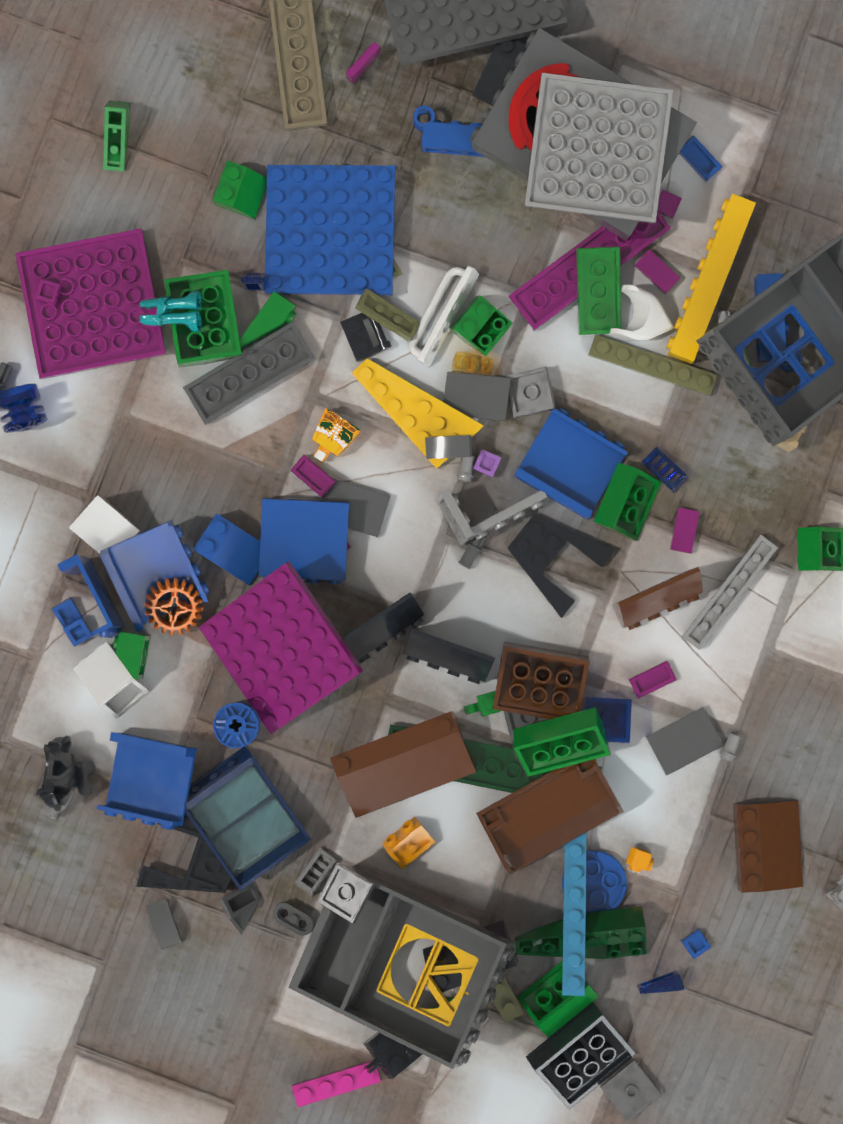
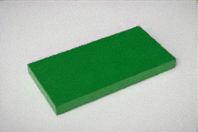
(598, 290)

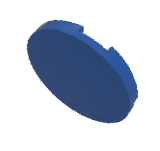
(604, 882)

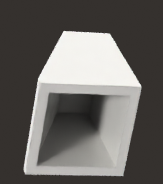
(103, 525)
(109, 680)

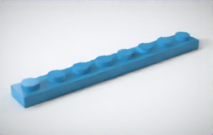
(574, 917)

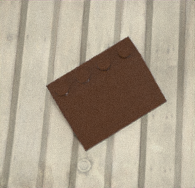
(658, 598)
(540, 681)
(767, 846)

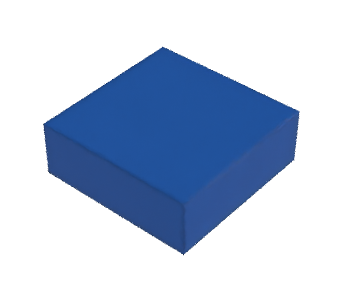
(695, 943)

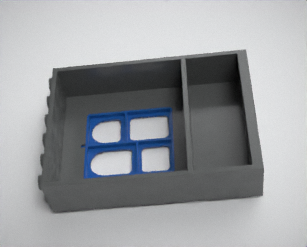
(815, 300)

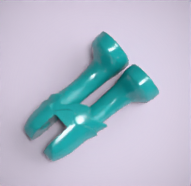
(164, 305)

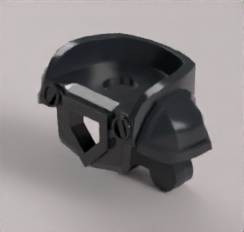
(62, 774)

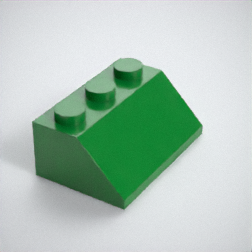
(627, 501)
(548, 1006)

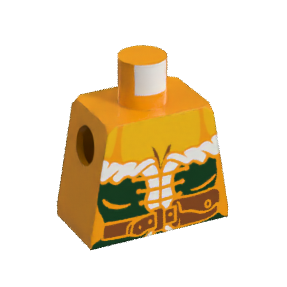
(333, 435)

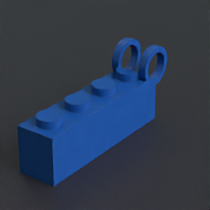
(445, 137)
(778, 331)

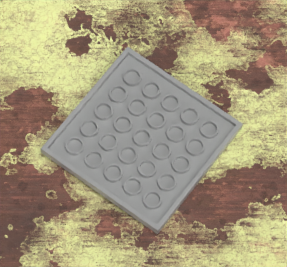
(598, 148)

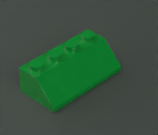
(561, 742)

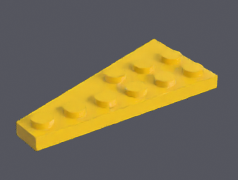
(413, 408)

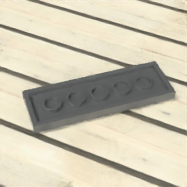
(249, 373)

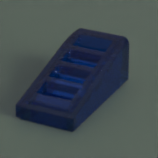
(253, 281)
(676, 470)
(664, 983)

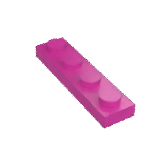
(334, 1084)

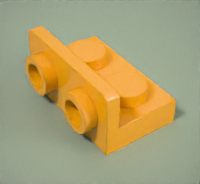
(408, 842)

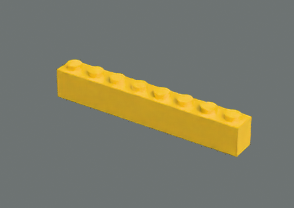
(711, 278)

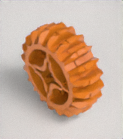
(165, 606)

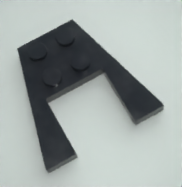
(538, 546)
(203, 874)

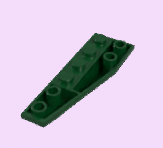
(606, 936)

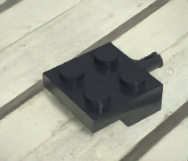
(389, 1055)

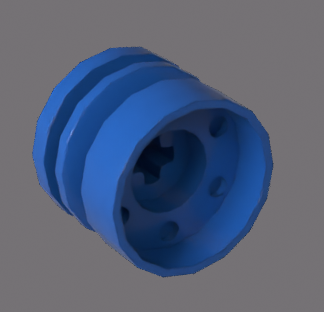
(242, 713)

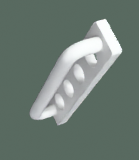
(448, 316)

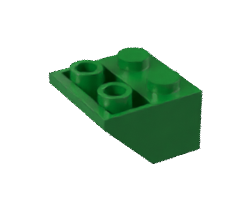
(481, 325)

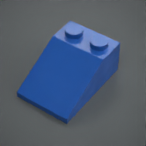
(230, 549)

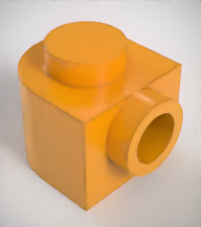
(639, 859)

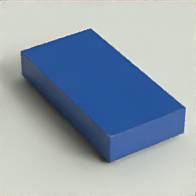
(700, 158)

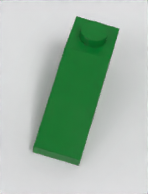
(116, 135)
(271, 317)

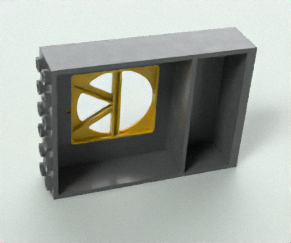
(351, 966)

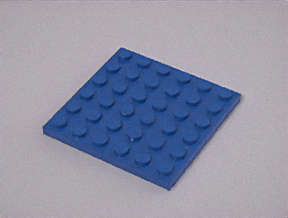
(330, 229)

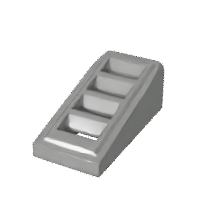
(303, 886)

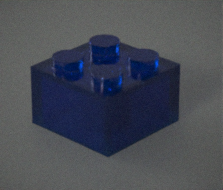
(615, 717)

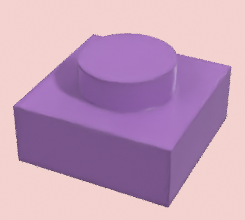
(487, 463)

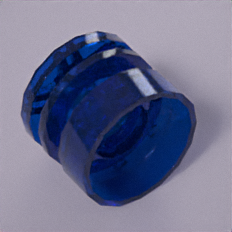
(21, 412)

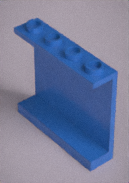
(570, 463)
(307, 535)
(144, 561)
(85, 565)
(149, 780)

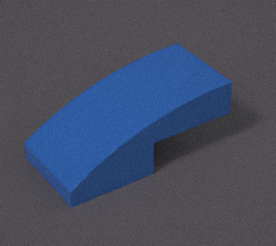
(72, 621)

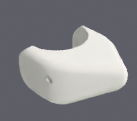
(648, 316)

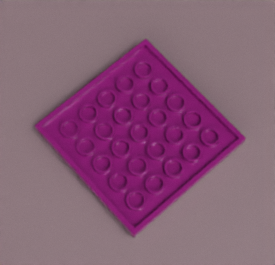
(97, 306)
(280, 647)

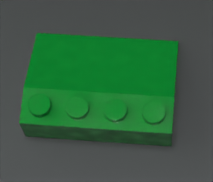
(219, 327)

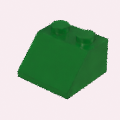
(240, 190)
(820, 549)
(132, 652)

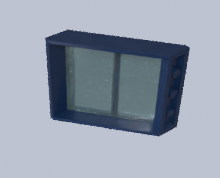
(243, 818)

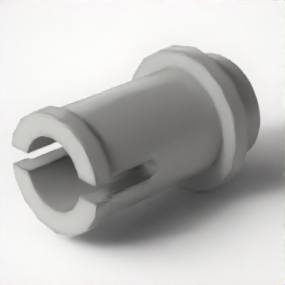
(466, 468)
(730, 747)

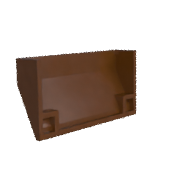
(403, 764)
(548, 813)

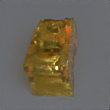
(472, 364)

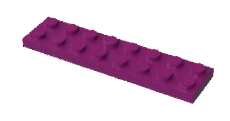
(557, 284)

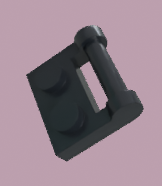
(359, 338)

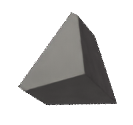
(241, 905)

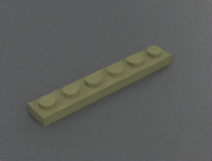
(652, 365)

